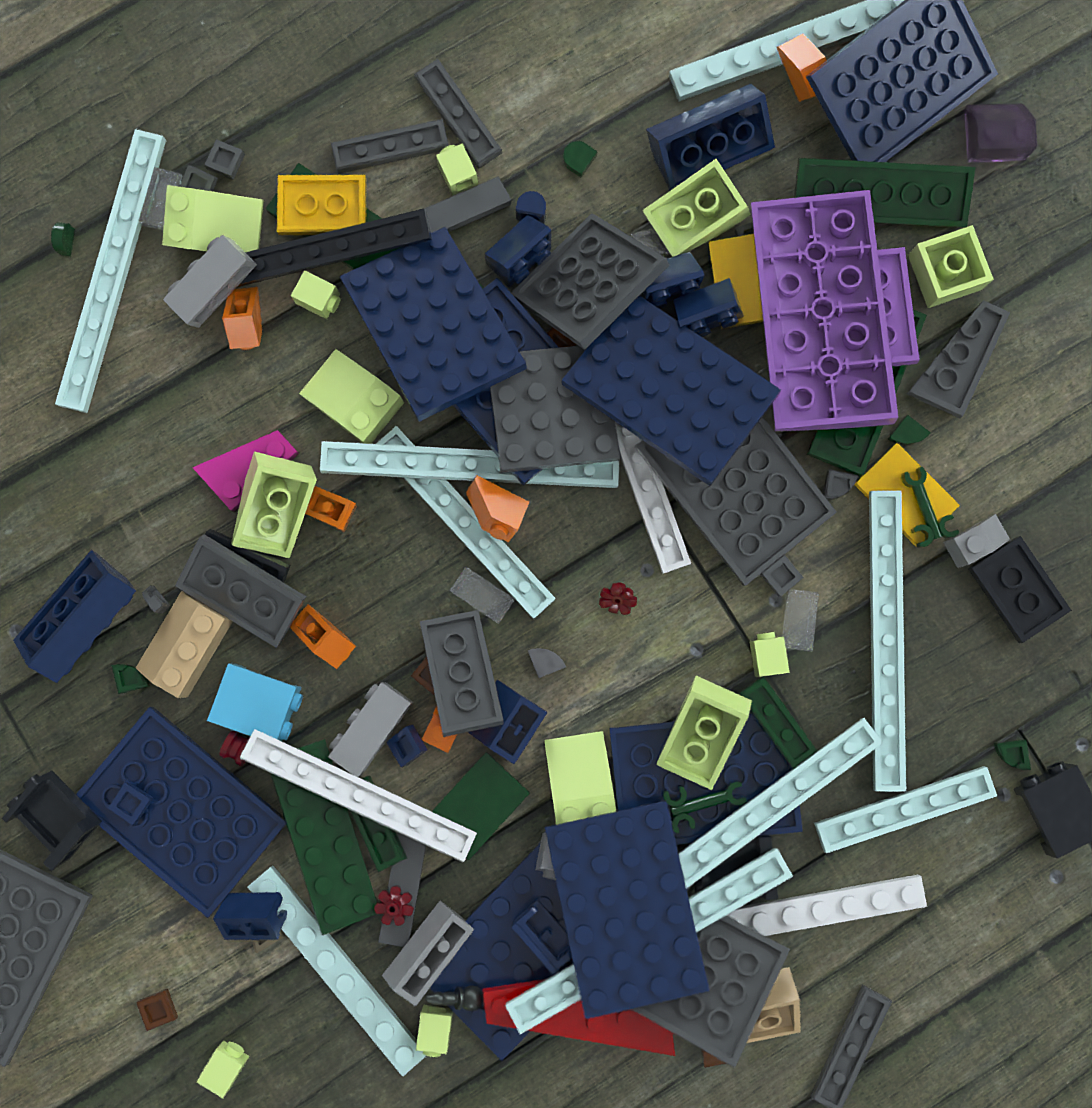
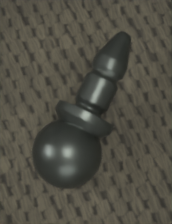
(468, 998)

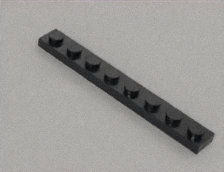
(339, 246)

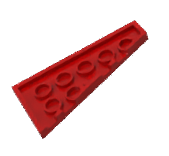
(617, 1029)

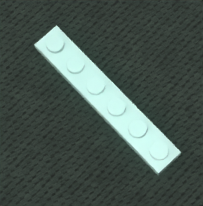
(905, 809)

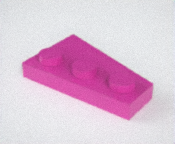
(228, 471)

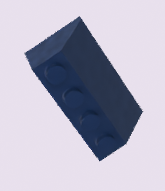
(722, 129)
(73, 617)

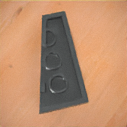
(960, 364)

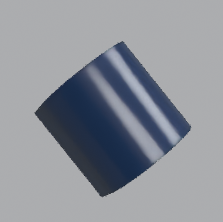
(531, 204)

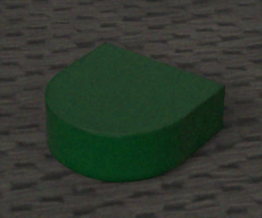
(578, 157)
(62, 238)

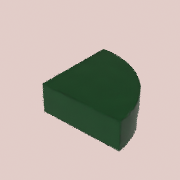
(908, 432)
(128, 678)
(1014, 753)

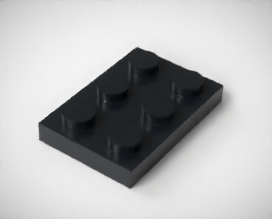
(1019, 589)

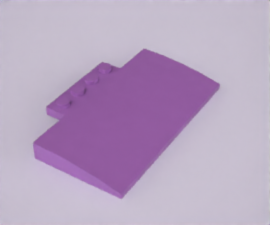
(831, 311)

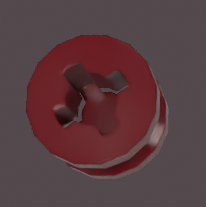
(234, 746)

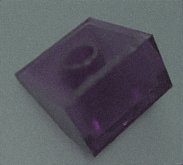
(999, 132)

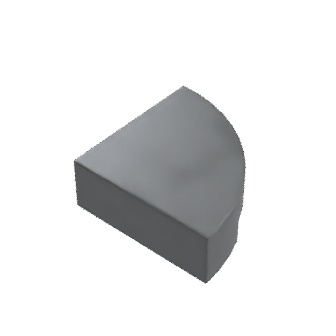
(545, 661)

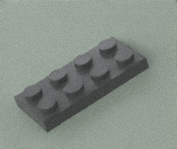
(240, 591)
(461, 673)

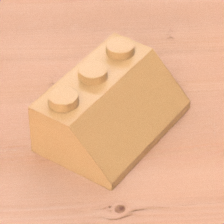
(183, 646)
(781, 1011)

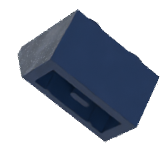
(520, 250)
(677, 280)
(709, 308)
(520, 723)

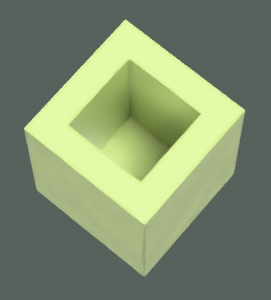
(457, 169)
(316, 295)
(769, 655)
(434, 1030)
(223, 1068)

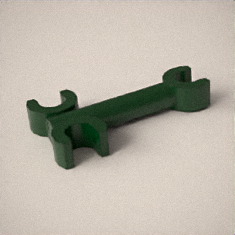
(933, 528)
(681, 808)

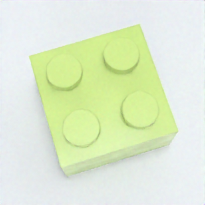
(950, 266)

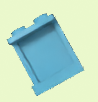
(255, 702)

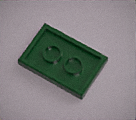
(482, 800)

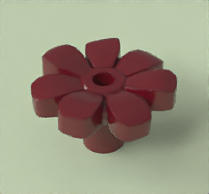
(618, 599)
(396, 900)

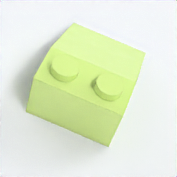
(697, 210)
(200, 216)
(352, 397)
(273, 504)
(704, 732)
(579, 776)

